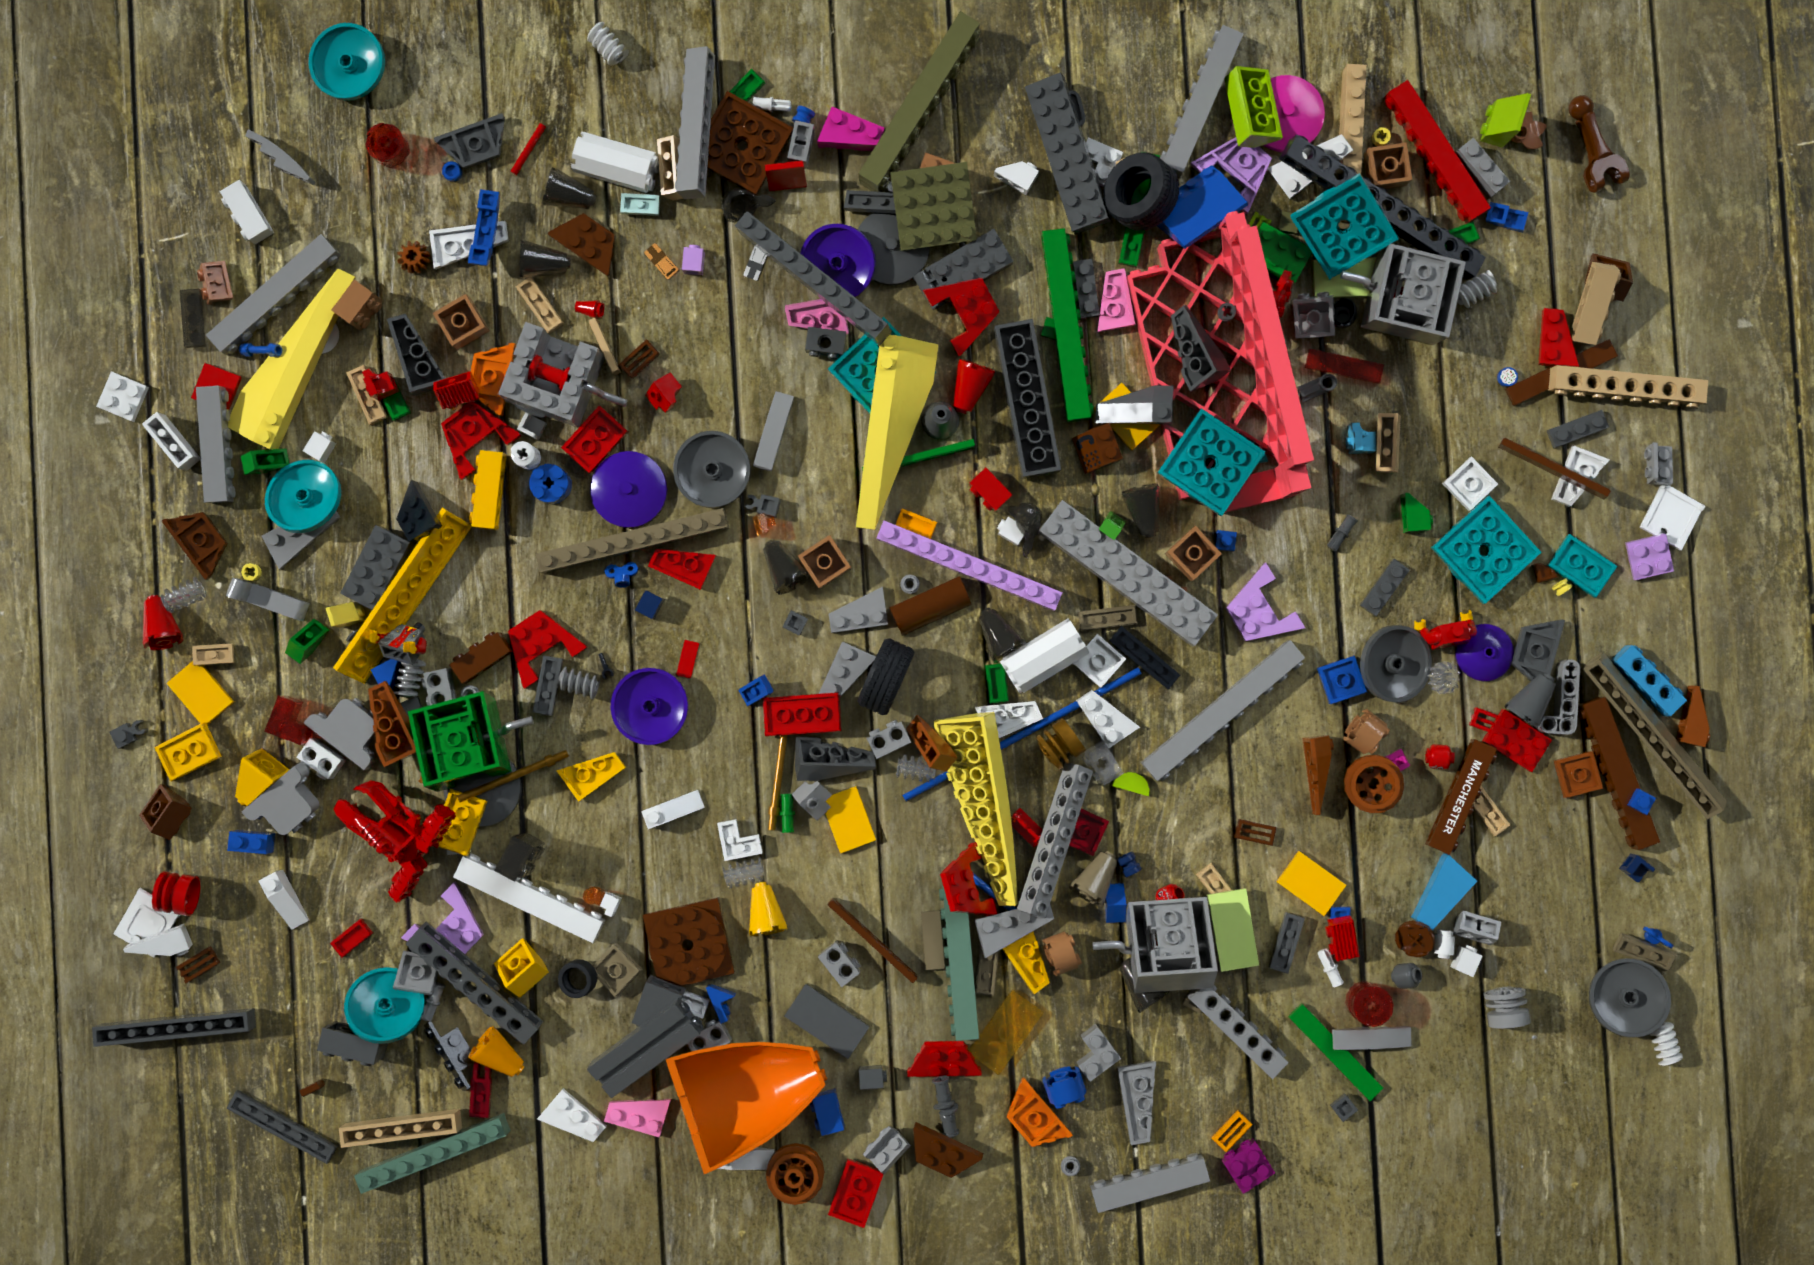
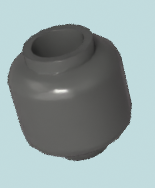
(1406, 975)

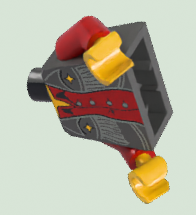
(402, 643)

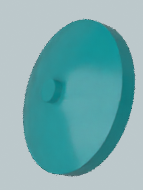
(346, 61)
(303, 496)
(379, 1011)

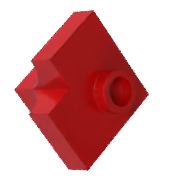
(379, 385)
(663, 392)

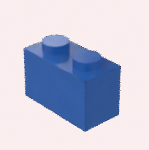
(251, 841)
(828, 1112)

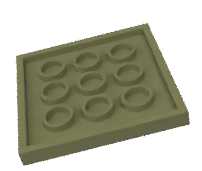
(933, 206)

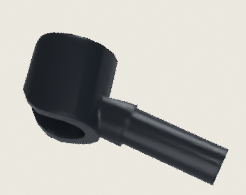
(605, 666)

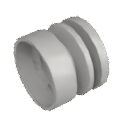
(1507, 1010)

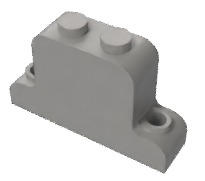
(348, 730)
(286, 802)

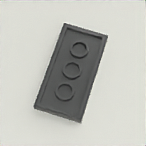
(827, 1021)

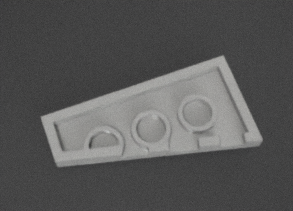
(287, 545)
(1007, 927)
(1137, 1096)

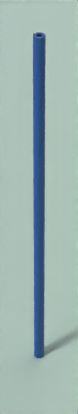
(1031, 729)

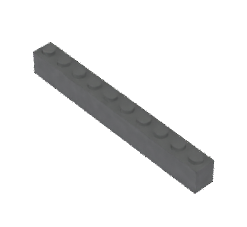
(813, 278)

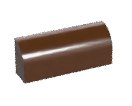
(930, 606)

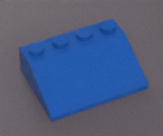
(1201, 207)

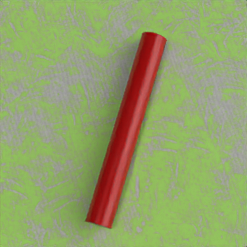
(528, 149)

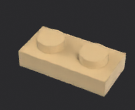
(213, 654)

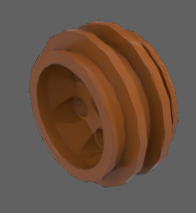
(1368, 803)
(784, 1156)

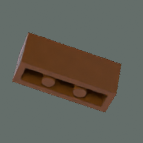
(481, 657)

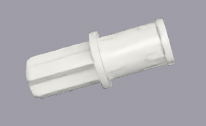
(772, 104)
(1330, 967)

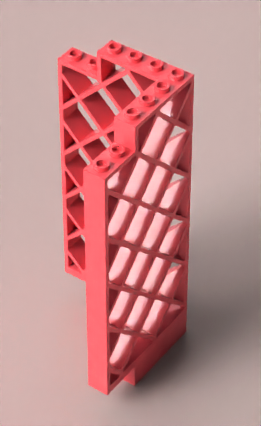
(1262, 350)

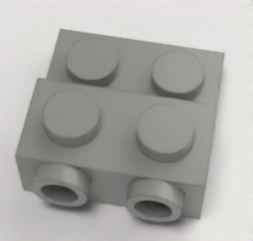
(1314, 315)

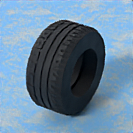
(1125, 179)
(885, 676)

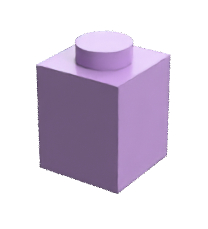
(693, 260)

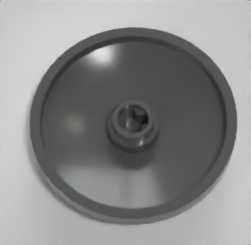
(892, 264)
(711, 469)
(1395, 663)
(500, 800)
(1629, 997)

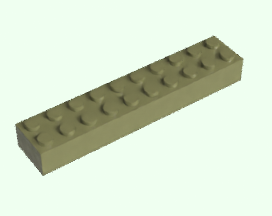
(919, 103)

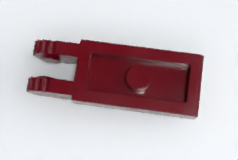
(480, 1093)

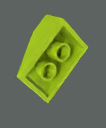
(1504, 119)

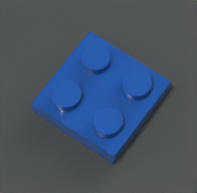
(1341, 680)

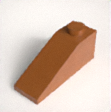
(1693, 724)
(931, 745)

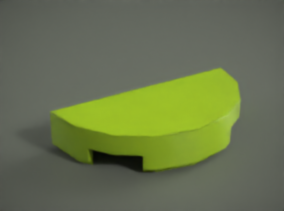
(1132, 782)

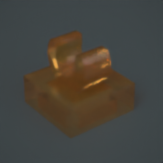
(762, 524)

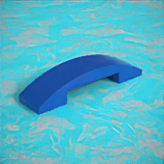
(485, 228)

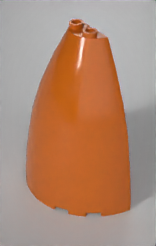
(743, 1095)

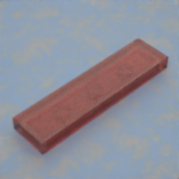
(1344, 366)

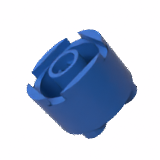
(541, 477)
(1064, 1086)

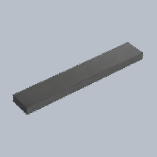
(282, 1127)

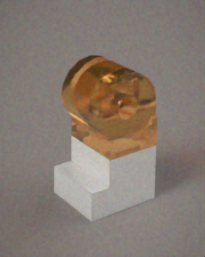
(602, 898)

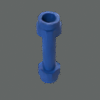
(272, 349)

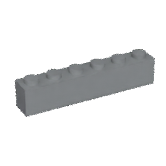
(215, 444)
(1150, 1182)

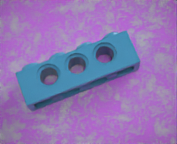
(1674, 696)

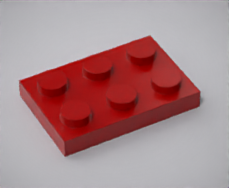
(594, 439)
(1517, 740)
(855, 1193)

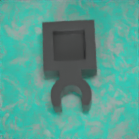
(766, 504)
(126, 734)

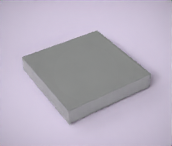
(415, 975)

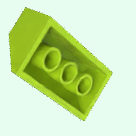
(1252, 107)

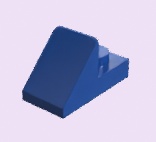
(756, 690)
(718, 996)

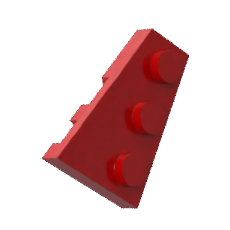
(684, 566)

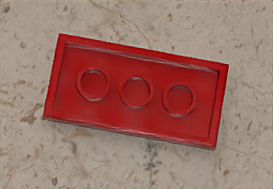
(802, 714)

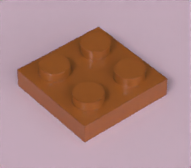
(1578, 774)

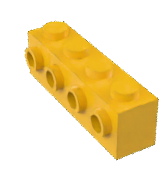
(488, 490)

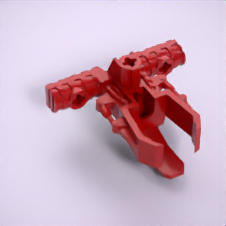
(396, 835)

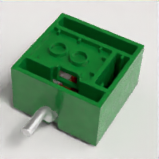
(448, 749)

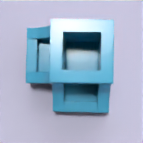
(1359, 440)

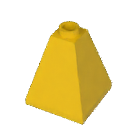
(256, 775)

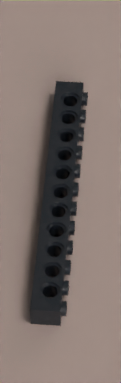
(1404, 228)

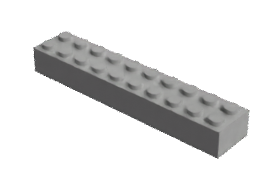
(1128, 574)

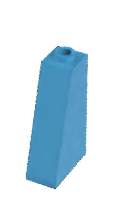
(1444, 890)

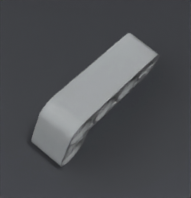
(267, 598)
(1561, 697)

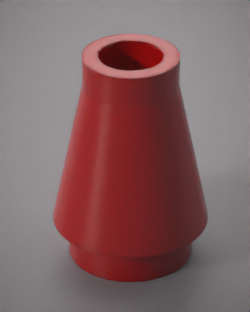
(593, 309)

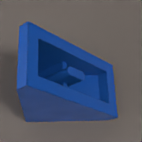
(387, 672)
(1115, 904)

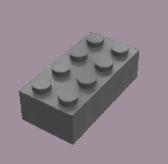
(376, 566)

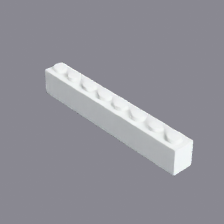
(530, 898)

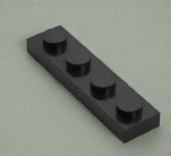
(1144, 657)

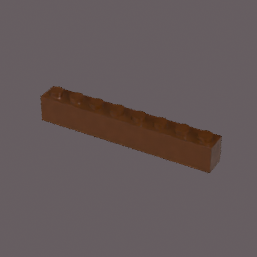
(1617, 771)

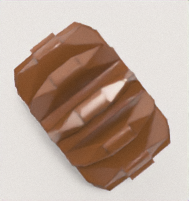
(407, 255)

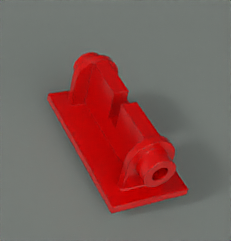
(1026, 827)

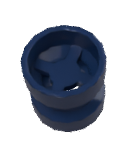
(1129, 864)

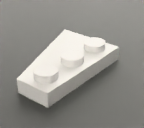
(1583, 463)
(1012, 716)
(1107, 720)
(572, 1116)

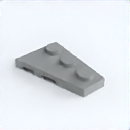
(861, 613)

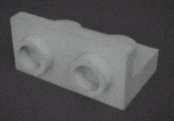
(1659, 464)
(886, 1149)

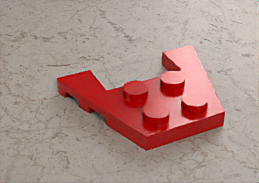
(1283, 292)
(971, 303)
(470, 427)
(534, 638)
(961, 888)

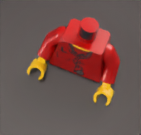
(1448, 634)

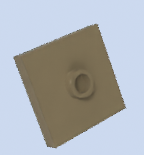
(616, 969)

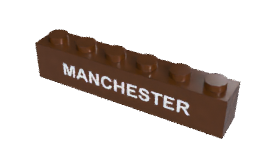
(1460, 796)

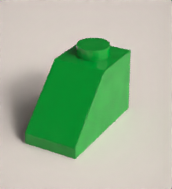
(264, 461)
(1414, 515)
(306, 641)

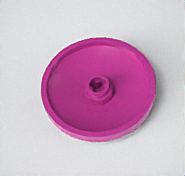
(1298, 109)

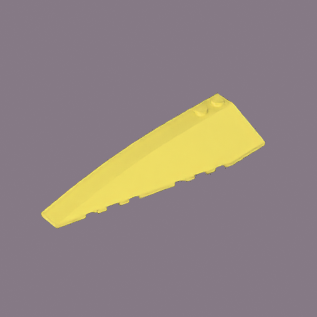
(276, 388)
(899, 395)
(983, 796)

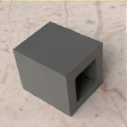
(872, 1077)

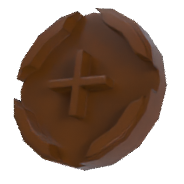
(1415, 938)

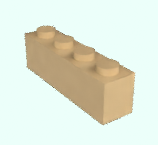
(1595, 303)

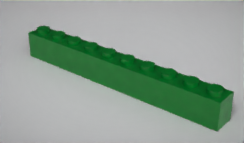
(1066, 317)

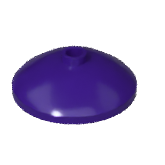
(1473, 657)

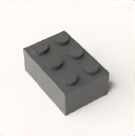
(343, 1042)

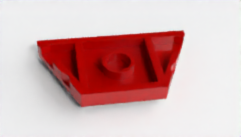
(944, 1059)

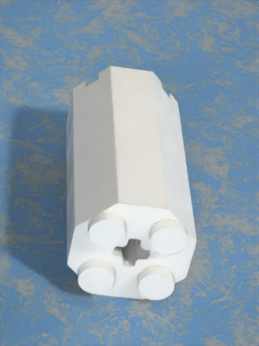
(615, 162)
(1044, 656)

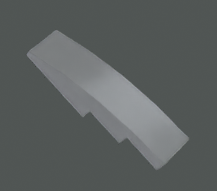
(282, 159)
(773, 431)
(1371, 1038)

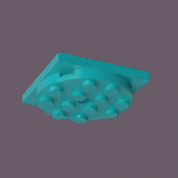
(1338, 247)
(858, 369)
(1233, 457)
(1507, 550)

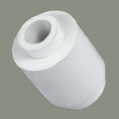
(1444, 943)

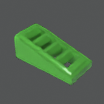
(1112, 525)

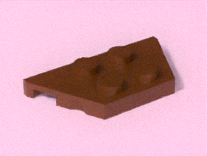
(587, 241)
(198, 540)
(943, 1152)

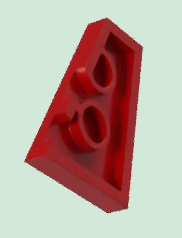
(1555, 340)

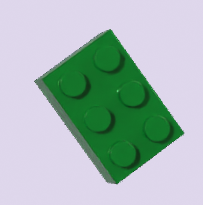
(1282, 252)

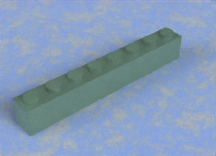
(960, 973)
(432, 1153)

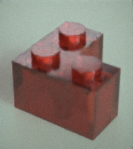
(284, 721)

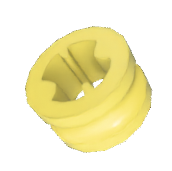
(1384, 132)
(258, 572)
(1561, 587)

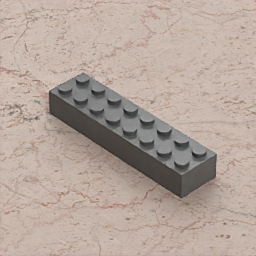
(1067, 153)
(1027, 399)

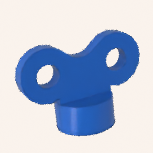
(621, 574)
(1655, 936)

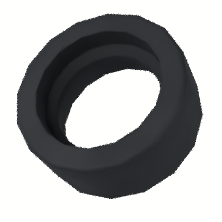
(564, 982)

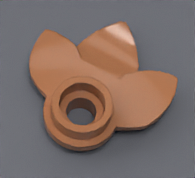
(1530, 132)

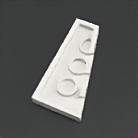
(1293, 181)
(454, 243)

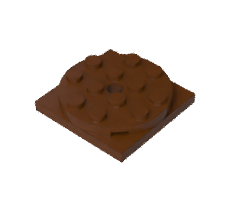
(741, 121)
(705, 927)

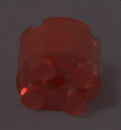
(388, 155)

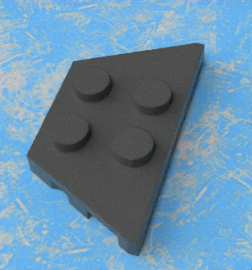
(474, 142)
(1537, 648)

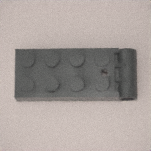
(975, 260)

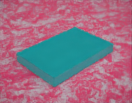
(1582, 566)

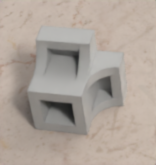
(813, 799)

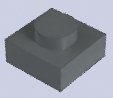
(795, 622)
(1343, 1107)

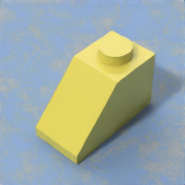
(345, 614)

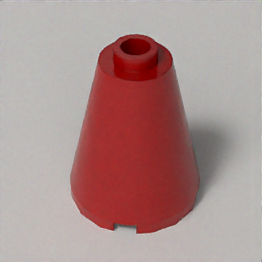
(970, 384)
(159, 625)

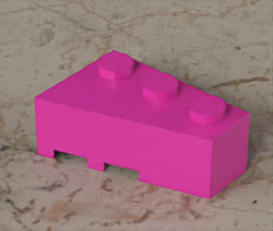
(849, 132)

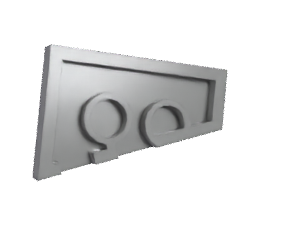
(846, 669)

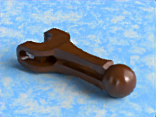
(1600, 157)

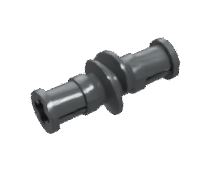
(946, 1106)

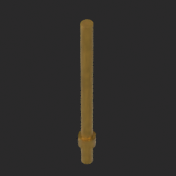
(548, 761)
(774, 810)

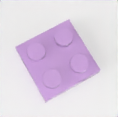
(1649, 556)

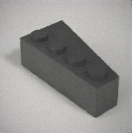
(415, 359)

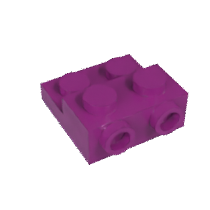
(1247, 1165)

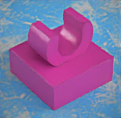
(1399, 759)

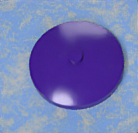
(842, 255)
(628, 489)
(649, 706)

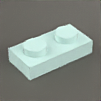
(640, 204)

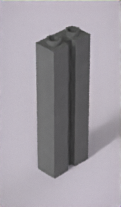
(645, 1047)

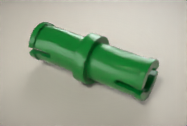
(787, 813)

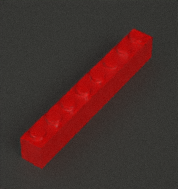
(1437, 152)

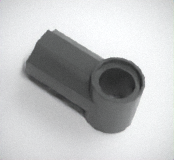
(1315, 387)

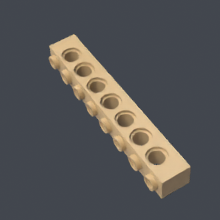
(1695, 388)

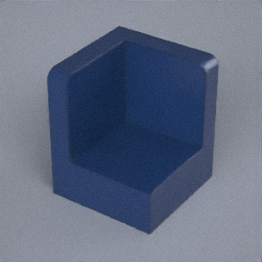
(649, 605)
(1636, 867)

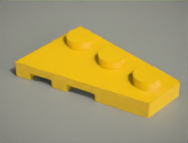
(591, 774)
(1027, 960)

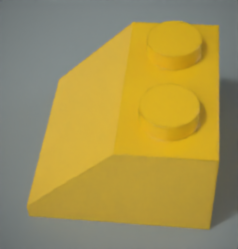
(520, 968)

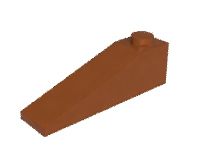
(390, 726)
(1317, 759)

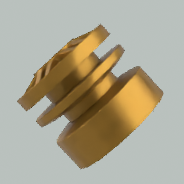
(1060, 744)

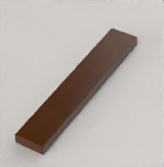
(1540, 382)
(1554, 468)
(872, 940)

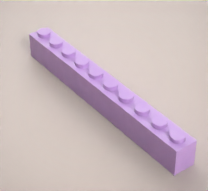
(969, 566)

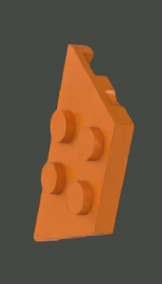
(489, 372)
(1034, 1117)

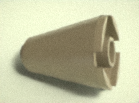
(1095, 879)

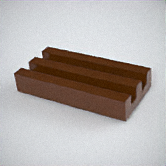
(646, 343)
(1239, 828)
(184, 973)

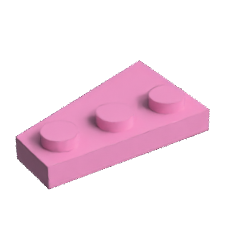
(1116, 304)
(816, 315)
(641, 1116)

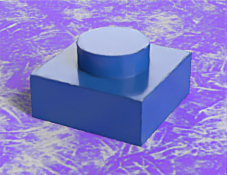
(1225, 540)
(1641, 801)

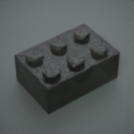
(520, 856)

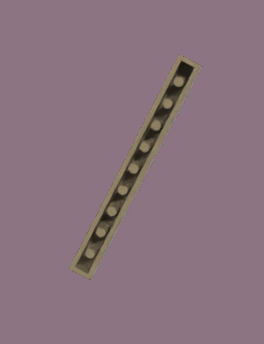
(632, 541)
(1655, 735)

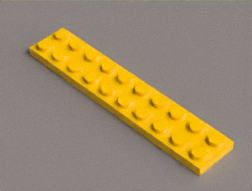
(403, 594)

